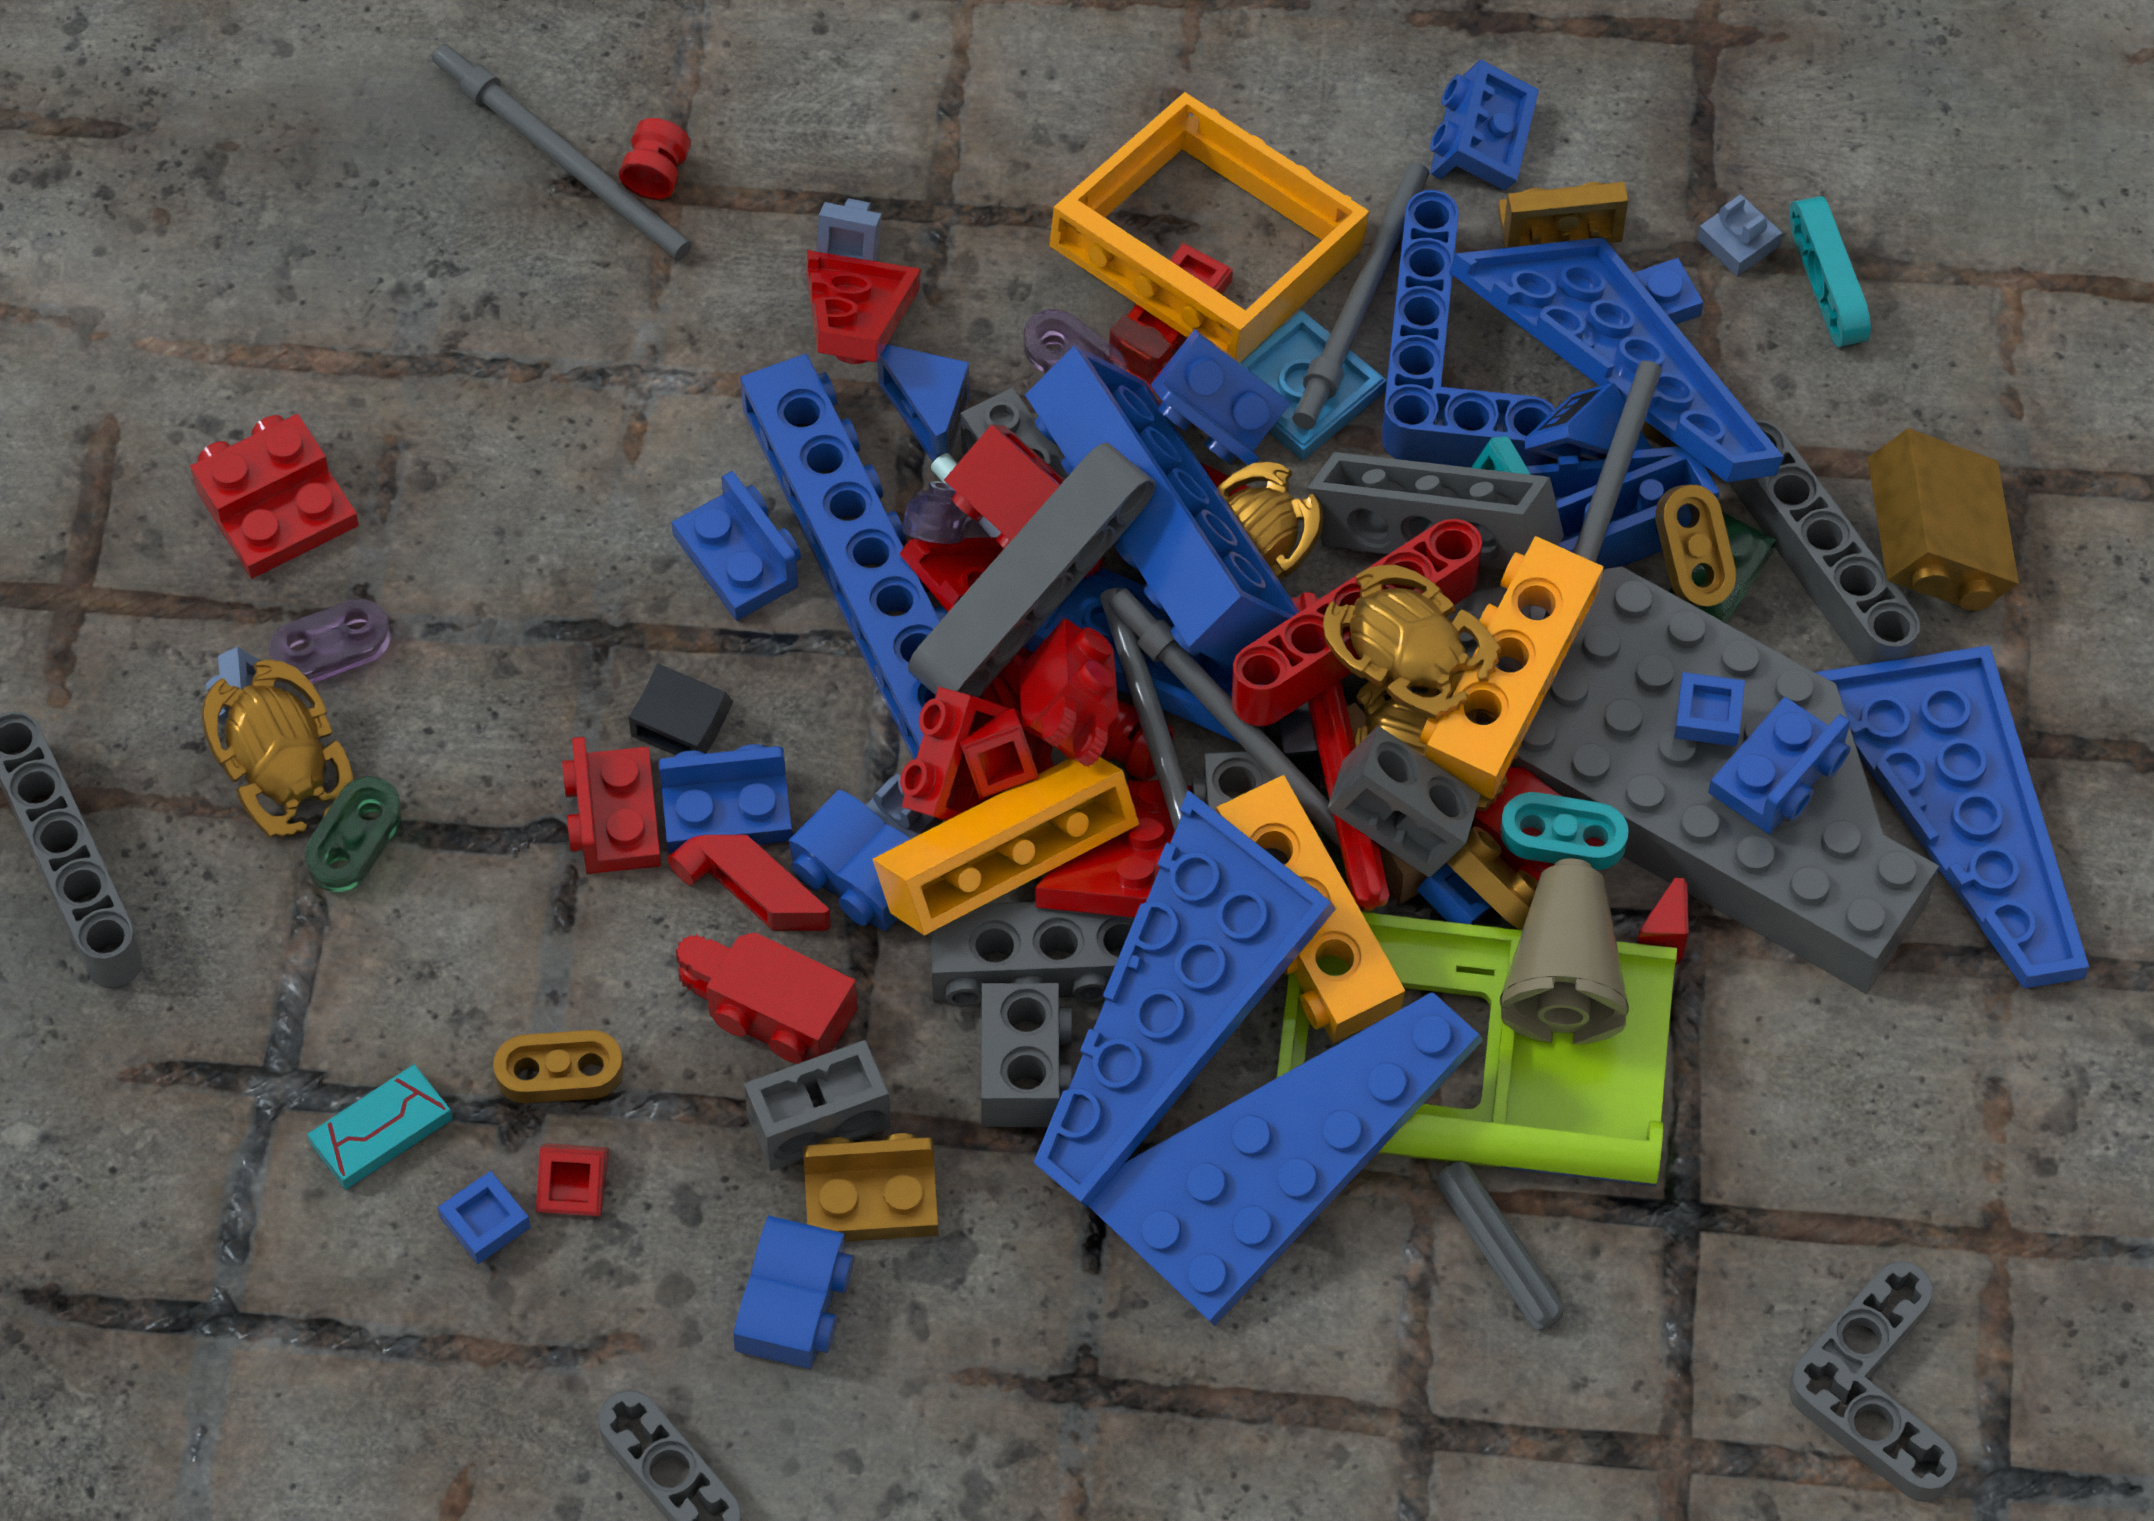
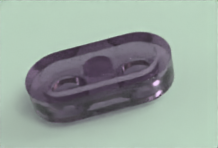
(1063, 329)
(935, 517)
(331, 642)

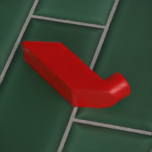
(752, 879)

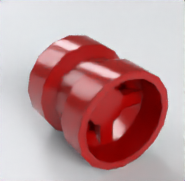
(656, 154)
(1128, 743)

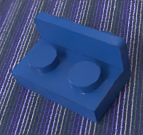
(1484, 125)
(1218, 397)
(739, 548)
(1780, 764)
(726, 795)

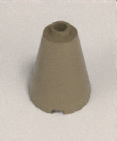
(1567, 961)

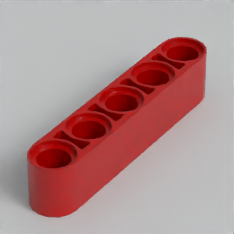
(1279, 659)

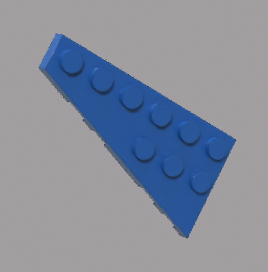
(1604, 324)
(1956, 773)
(1188, 975)
(1250, 1178)

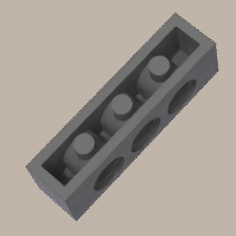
(1389, 501)
(1025, 937)

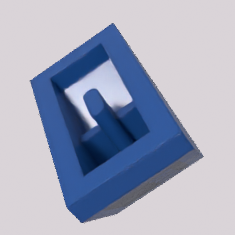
(927, 394)
(1582, 426)

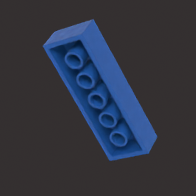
(1187, 537)

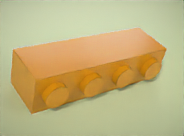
(1004, 843)

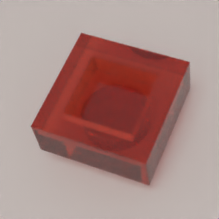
(1142, 348)

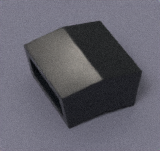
(678, 712)
(1297, 740)

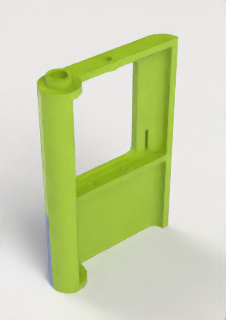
(1542, 1102)

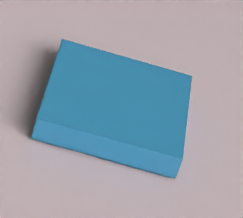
(1283, 364)

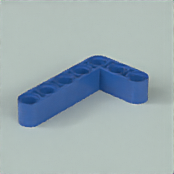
(1421, 349)

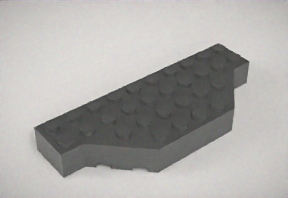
(1606, 736)

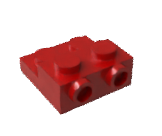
(272, 494)
(939, 777)

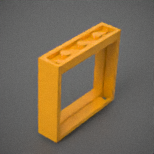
(1164, 288)

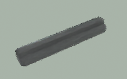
(1500, 1245)

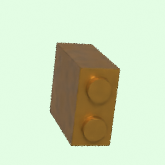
(1942, 520)

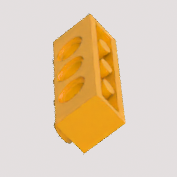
(1566, 590)
(1371, 987)

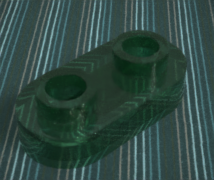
(349, 837)

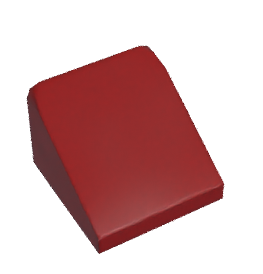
(999, 755)
(1669, 920)
(571, 1179)

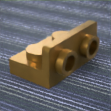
(1564, 214)
(872, 1187)

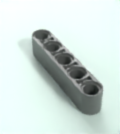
(1830, 572)
(1033, 574)
(71, 872)

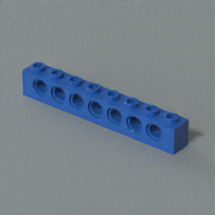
(774, 404)

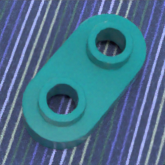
(1564, 827)

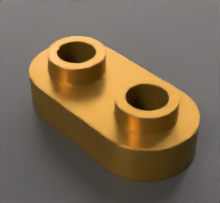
(1700, 542)
(1493, 878)
(559, 1064)

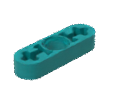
(1830, 271)

